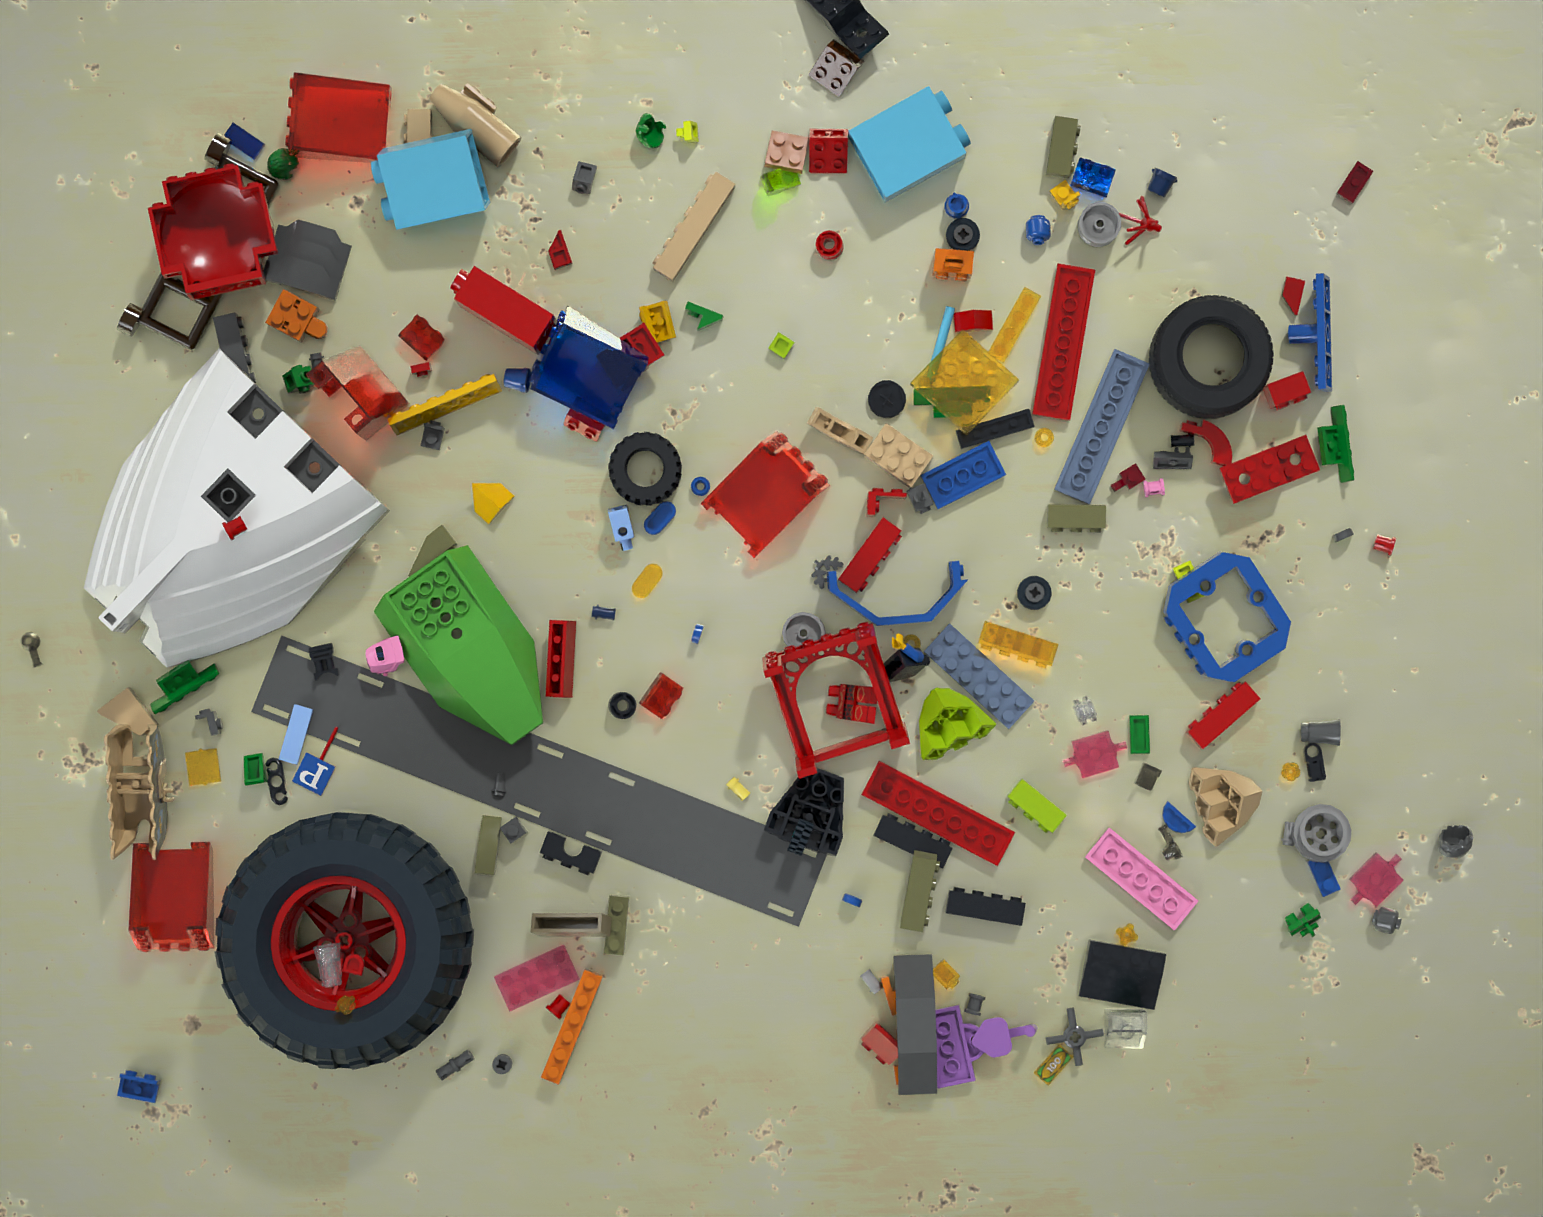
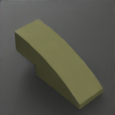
(488, 845)

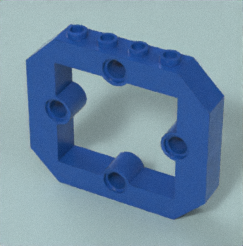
(1260, 650)

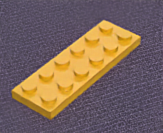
(449, 402)

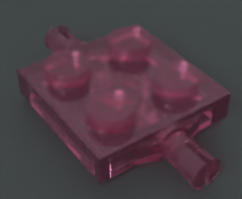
(1095, 754)
(1376, 879)

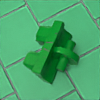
(1310, 916)

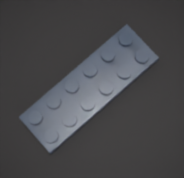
(979, 676)

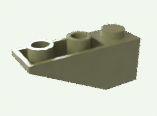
(433, 546)

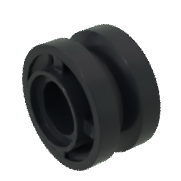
(631, 705)

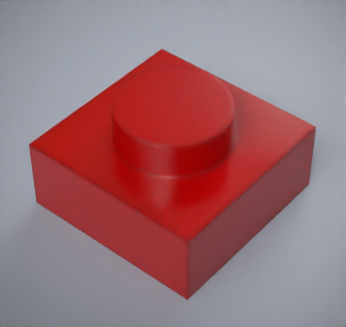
(421, 369)

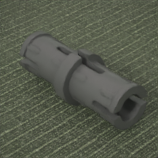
(455, 1064)

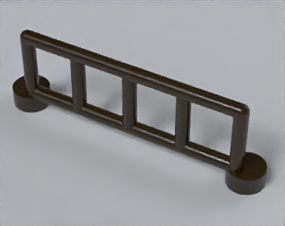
(134, 315)

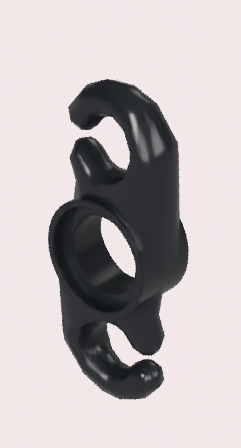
(278, 772)

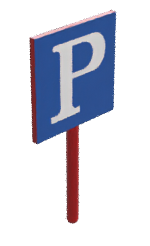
(315, 772)

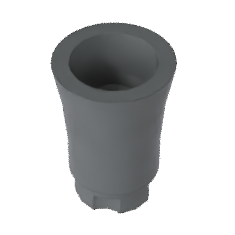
(1321, 732)

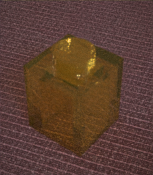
(946, 974)

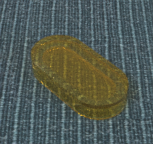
(647, 580)

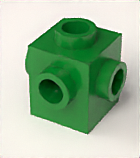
(297, 380)

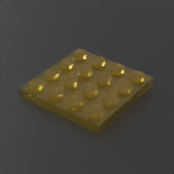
(964, 382)

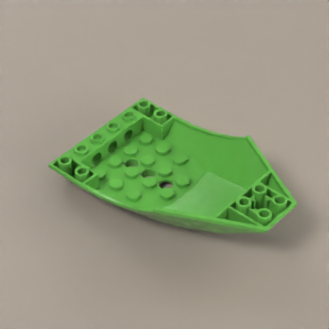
(485, 673)

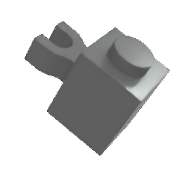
(920, 498)

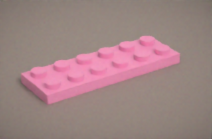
(1141, 878)

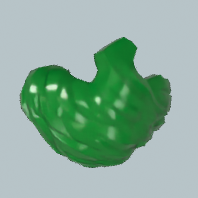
(649, 131)
(281, 163)

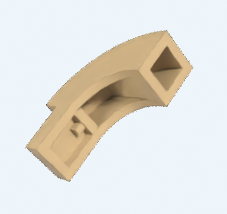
(839, 430)

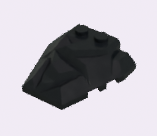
(816, 800)

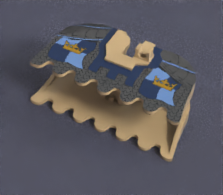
(136, 794)

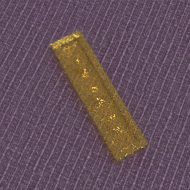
(1014, 324)

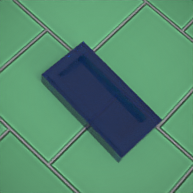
(244, 141)

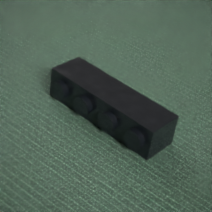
(908, 839)
(985, 907)

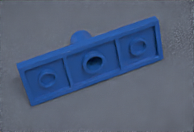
(1318, 333)

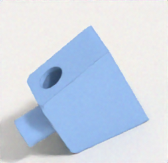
(619, 518)

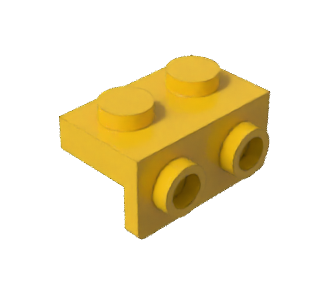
(658, 321)

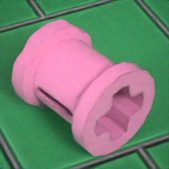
(1154, 487)

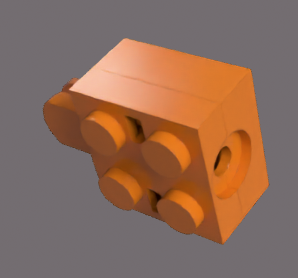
(952, 264)
(296, 318)

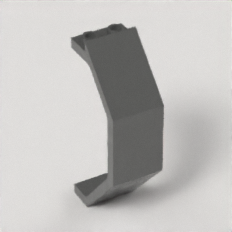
(915, 1024)

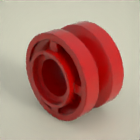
(823, 238)

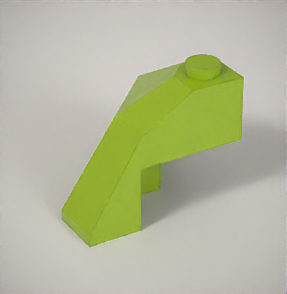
(949, 722)

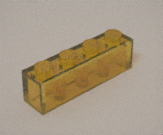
(1018, 644)

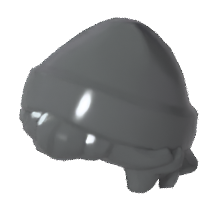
(1455, 841)

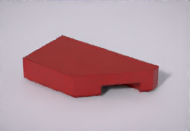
(559, 253)
(1292, 293)

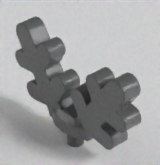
(820, 580)

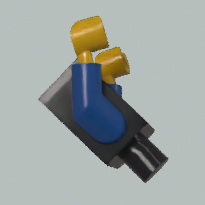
(904, 662)

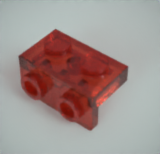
(422, 337)
(661, 695)

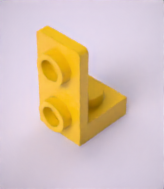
(1065, 195)

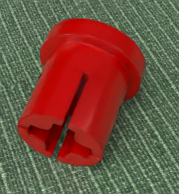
(234, 527)
(1384, 544)
(558, 1006)

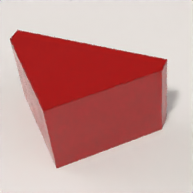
(973, 320)

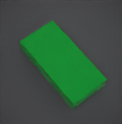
(1139, 734)

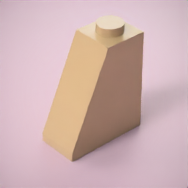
(128, 709)

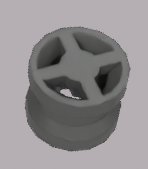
(505, 1062)

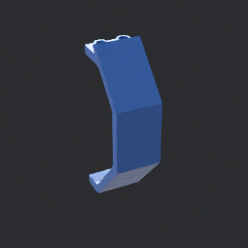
(955, 571)

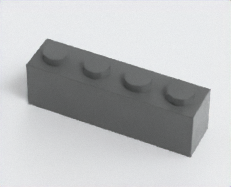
(232, 341)

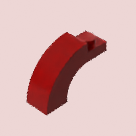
(1214, 436)

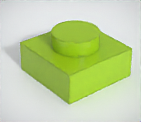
(781, 345)

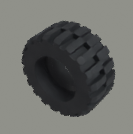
(645, 442)

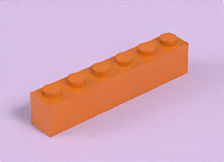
(572, 1026)

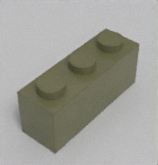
(1063, 147)
(1076, 517)
(618, 911)

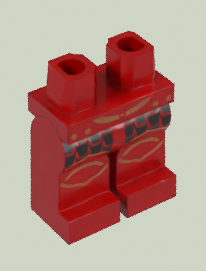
(847, 704)

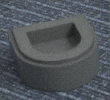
(1342, 535)

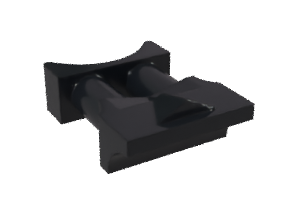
(323, 652)

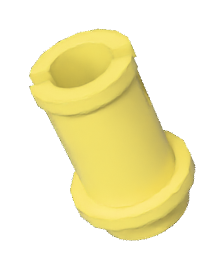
(738, 788)

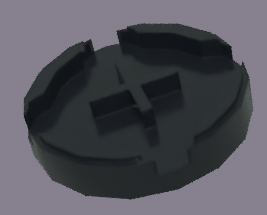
(886, 399)

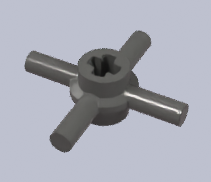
(1073, 1027)

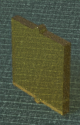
(203, 766)

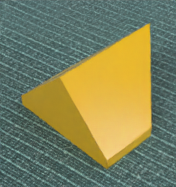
(490, 499)

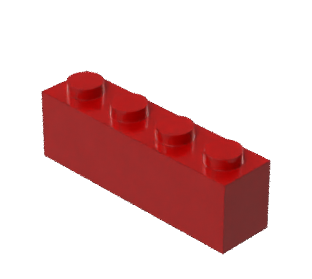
(869, 555)
(560, 658)
(1223, 714)

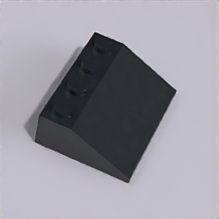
(1122, 974)

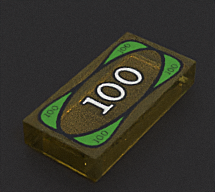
(1053, 1064)

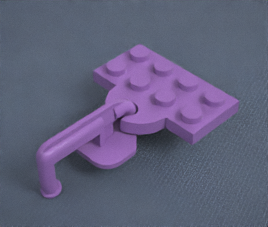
(957, 1049)

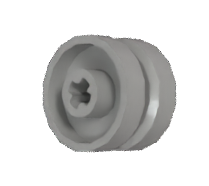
(1095, 235)
(801, 621)

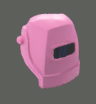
(385, 656)

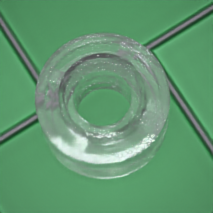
(1084, 710)

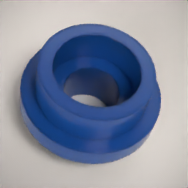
(696, 481)

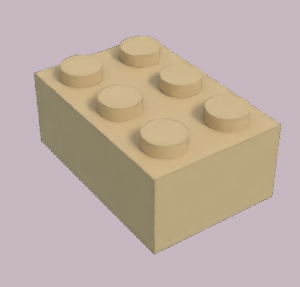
(898, 455)

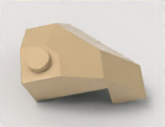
(1223, 801)

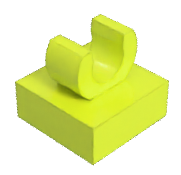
(689, 132)

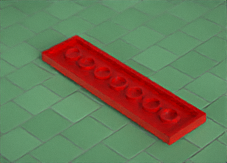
(1063, 342)
(938, 813)

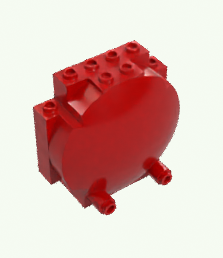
(213, 231)

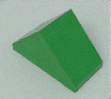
(254, 769)

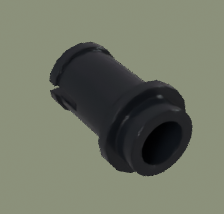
(1182, 440)

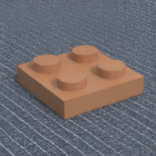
(786, 152)

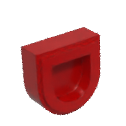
(354, 964)

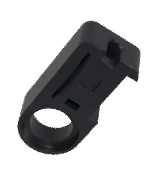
(1315, 764)

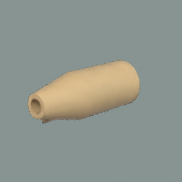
(473, 111)

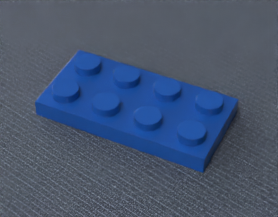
(963, 475)

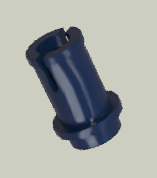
(603, 612)

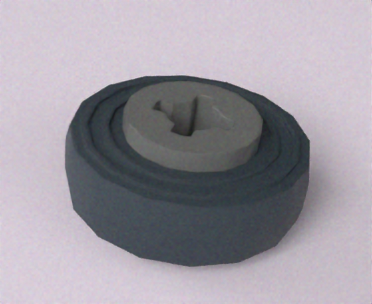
(967, 238)
(1034, 592)

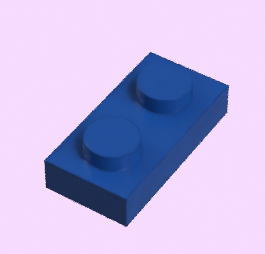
(1324, 877)

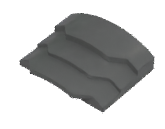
(308, 259)

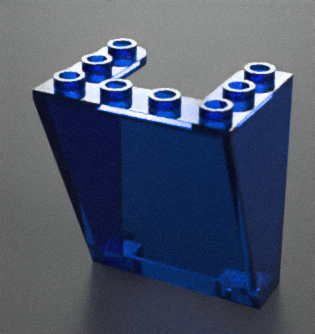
(587, 368)

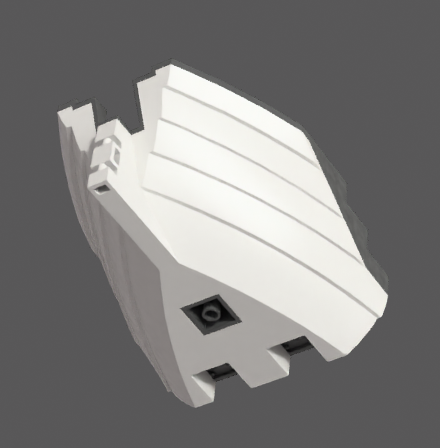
(202, 465)

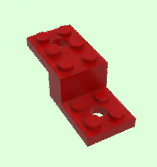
(1269, 469)

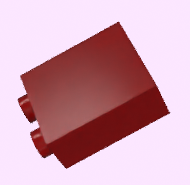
(503, 308)

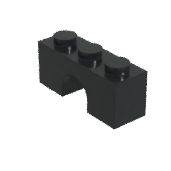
(554, 849)

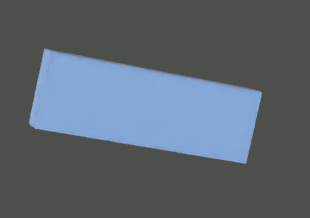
(296, 734)

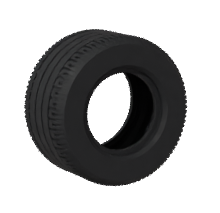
(1180, 387)

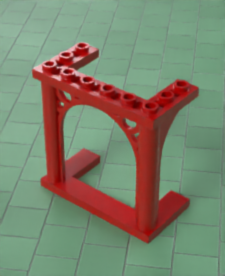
(775, 667)

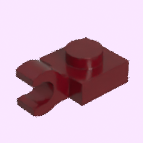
(1130, 477)

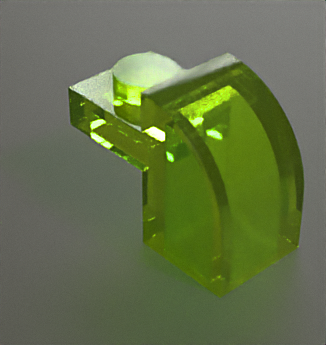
(778, 181)

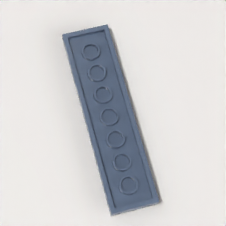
(1101, 426)

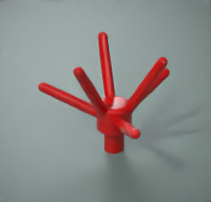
(1146, 223)

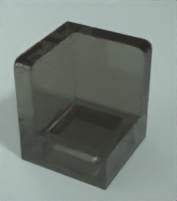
(1147, 776)

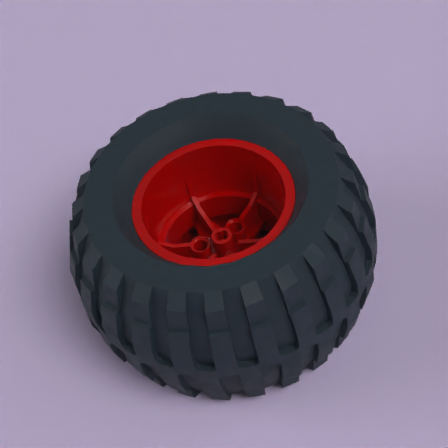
(267, 971)

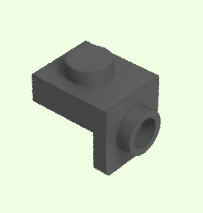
(214, 723)

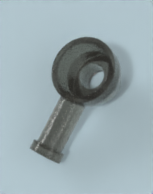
(32, 647)
(1171, 850)

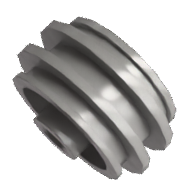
(1329, 815)

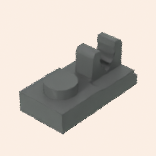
(1173, 460)

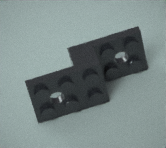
(847, 21)

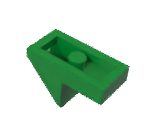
(708, 317)

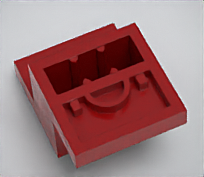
(643, 341)

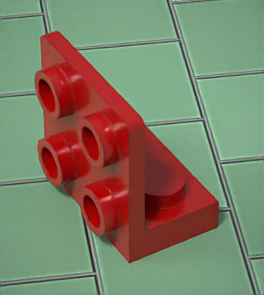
(828, 150)
(873, 504)

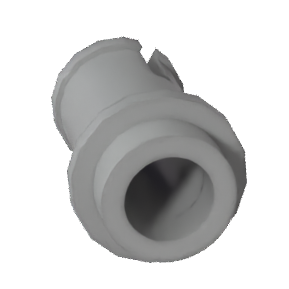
(1287, 838)
(871, 981)

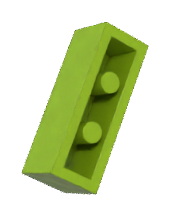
(1036, 806)

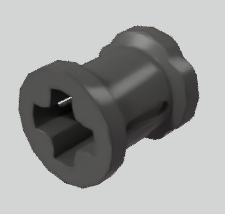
(974, 1004)

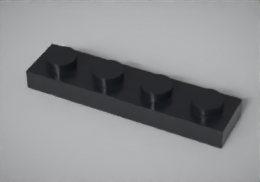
(996, 428)

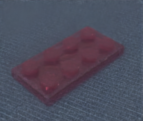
(536, 977)

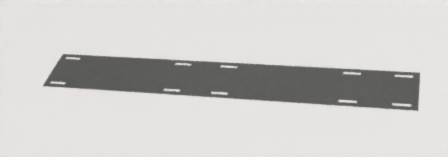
(572, 792)

